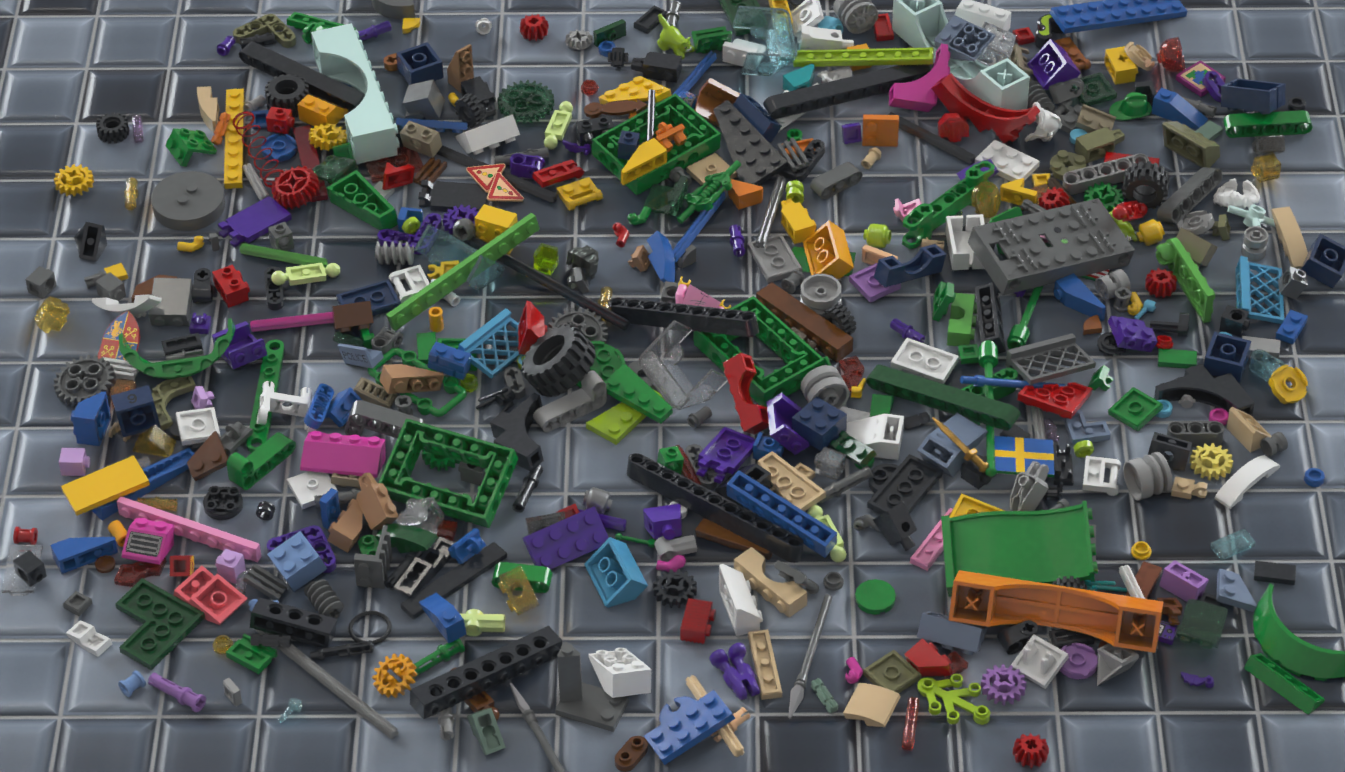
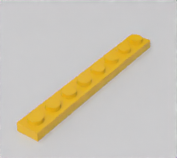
(233, 141)

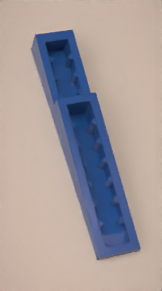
(157, 475)

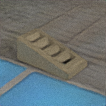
(366, 386)

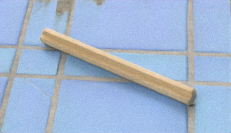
(725, 732)

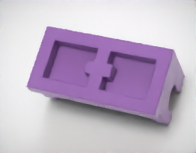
(1183, 581)

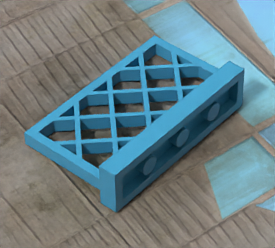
(1245, 290)
(486, 335)

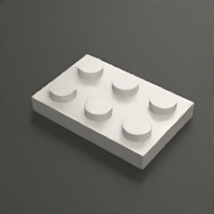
(1009, 161)
(924, 360)

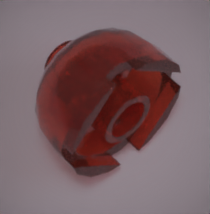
(1171, 55)

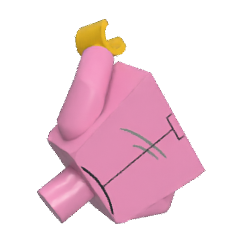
(691, 295)

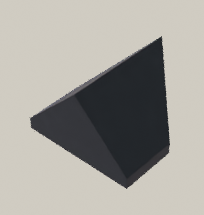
(91, 241)

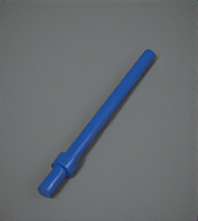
(980, 381)

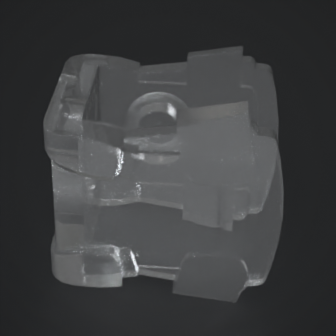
(417, 514)

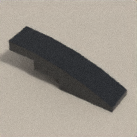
(424, 568)

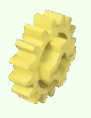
(1211, 461)

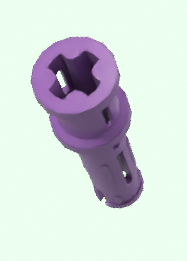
(183, 694)

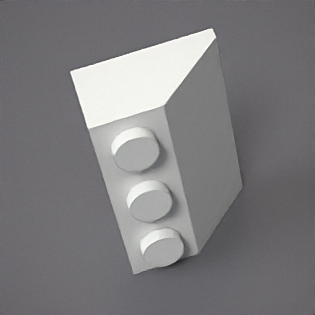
(978, 13)
(488, 135)
(738, 601)

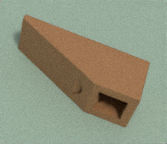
(460, 67)
(407, 379)
(348, 528)

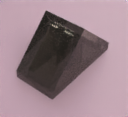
(540, 522)

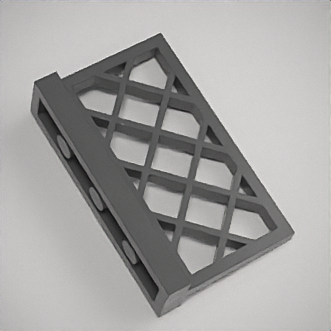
(1049, 351)

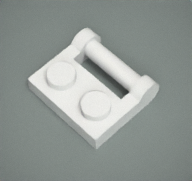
(415, 279)
(1094, 475)

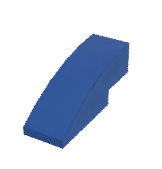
(662, 257)

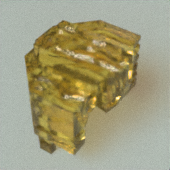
(51, 314)

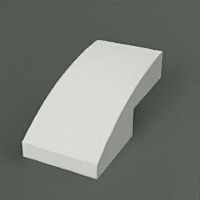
(88, 638)

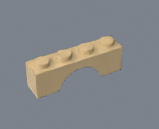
(786, 596)

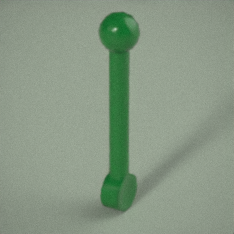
(650, 543)

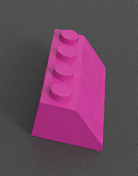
(343, 454)

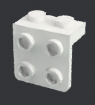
(736, 52)

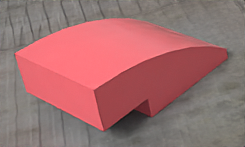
(210, 595)

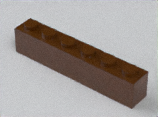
(792, 312)

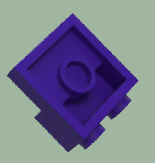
(1132, 334)

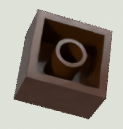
(352, 315)

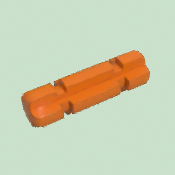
(220, 128)

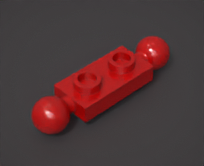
(1129, 211)

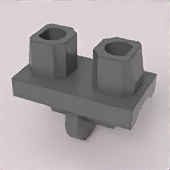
(235, 436)

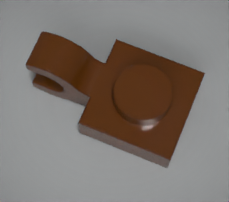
(1172, 609)

